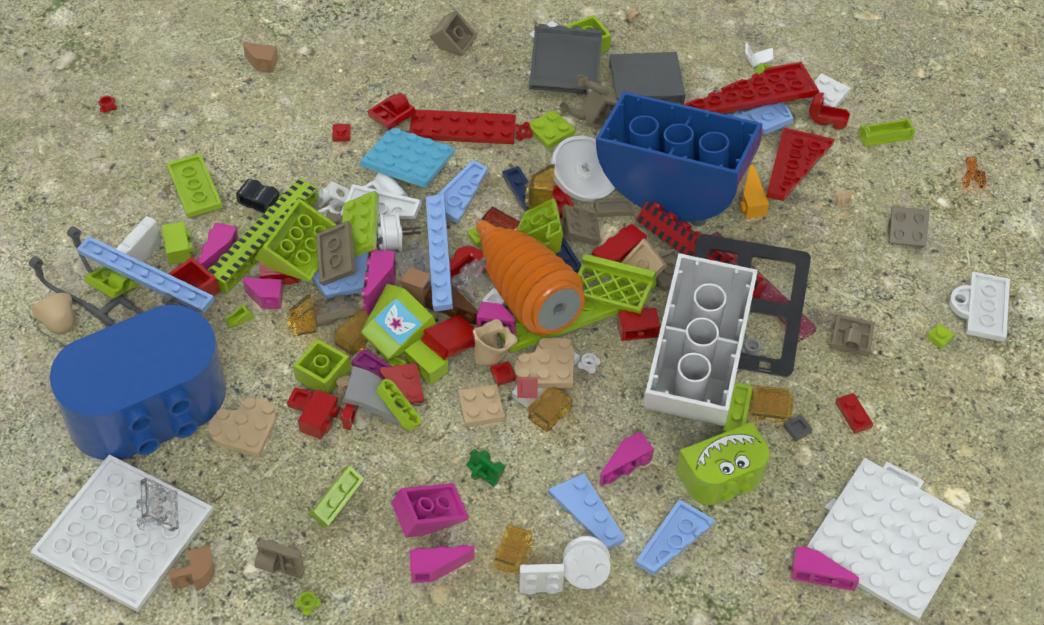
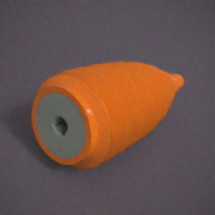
(531, 279)

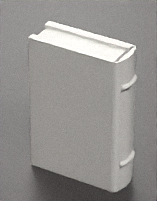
(141, 240)

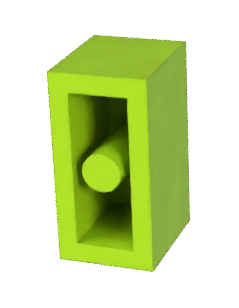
(176, 242)
(430, 365)

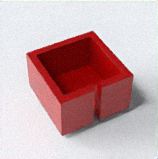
(197, 276)

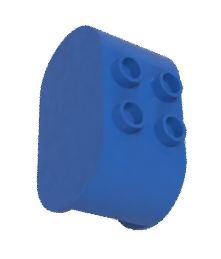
(139, 382)

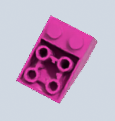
(381, 272)

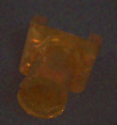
(973, 173)

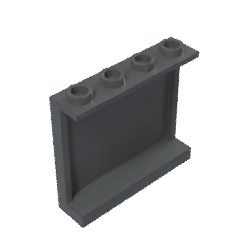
(562, 55)
(648, 75)

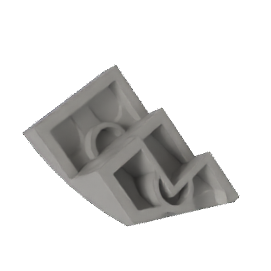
(362, 392)

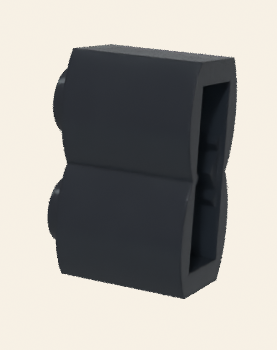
(257, 196)

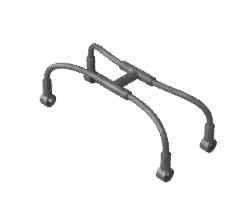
(75, 233)

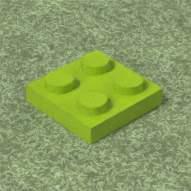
(551, 129)

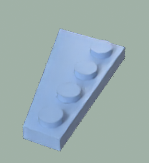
(588, 509)
(674, 535)

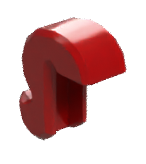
(827, 115)
(463, 256)

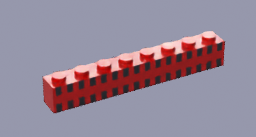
(683, 238)

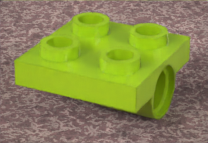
(110, 282)

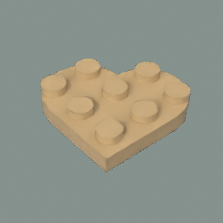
(550, 363)
(245, 428)

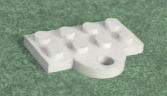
(983, 305)

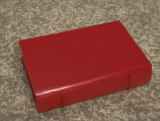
(449, 337)

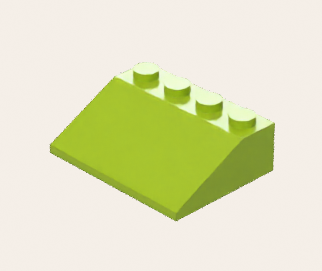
(294, 242)

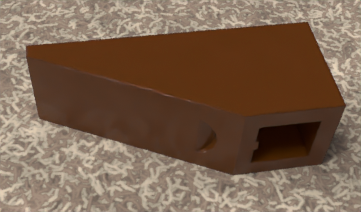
(461, 306)

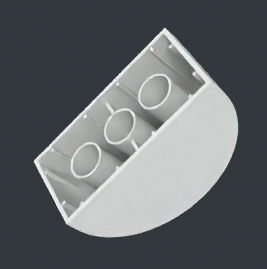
(700, 340)

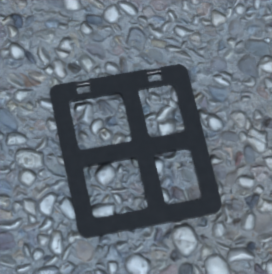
(791, 312)

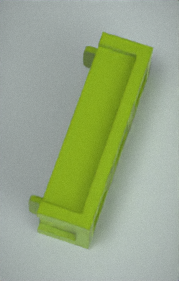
(886, 132)
(738, 406)
(336, 496)

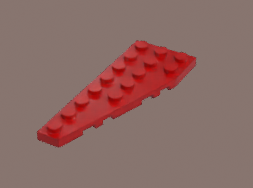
(773, 86)

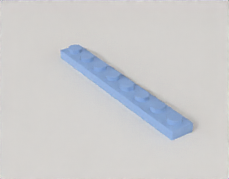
(439, 253)
(145, 274)

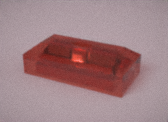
(501, 219)

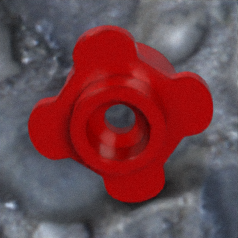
(107, 104)
(526, 127)

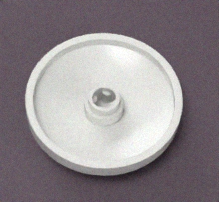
(579, 170)

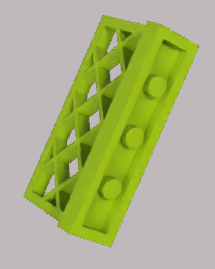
(617, 272)

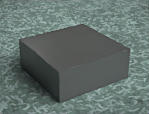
(798, 428)

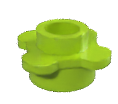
(305, 597)

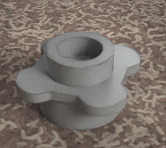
(754, 344)

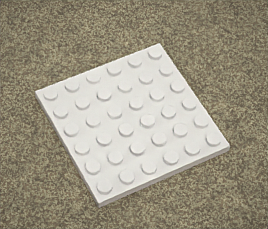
(892, 537)
(100, 538)

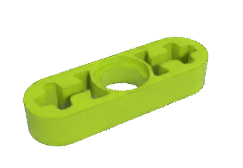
(386, 390)

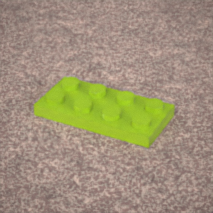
(194, 185)
(364, 218)

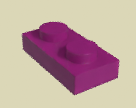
(369, 362)

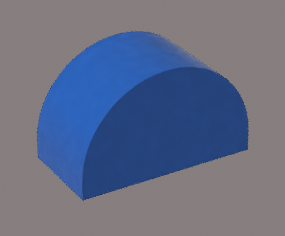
(676, 155)

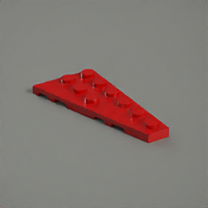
(794, 160)

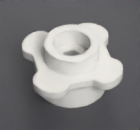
(589, 358)

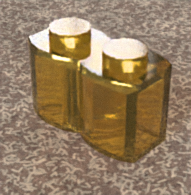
(550, 408)
(513, 549)

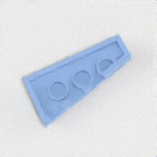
(462, 189)

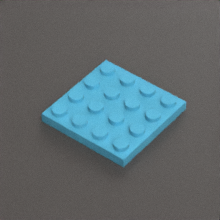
(408, 157)

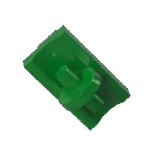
(484, 468)

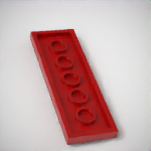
(464, 126)

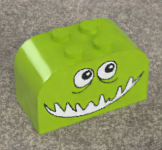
(724, 465)

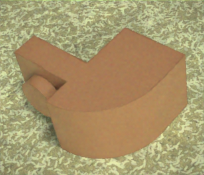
(198, 573)

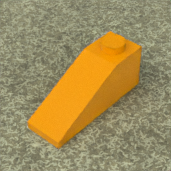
(754, 200)

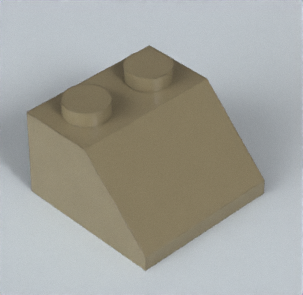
(453, 34)

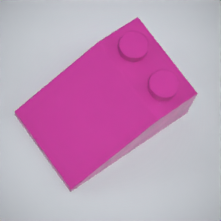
(428, 509)

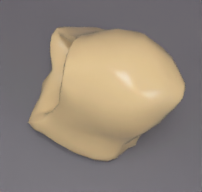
(55, 312)
(486, 348)

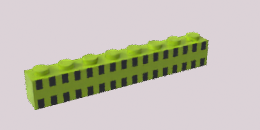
(241, 256)

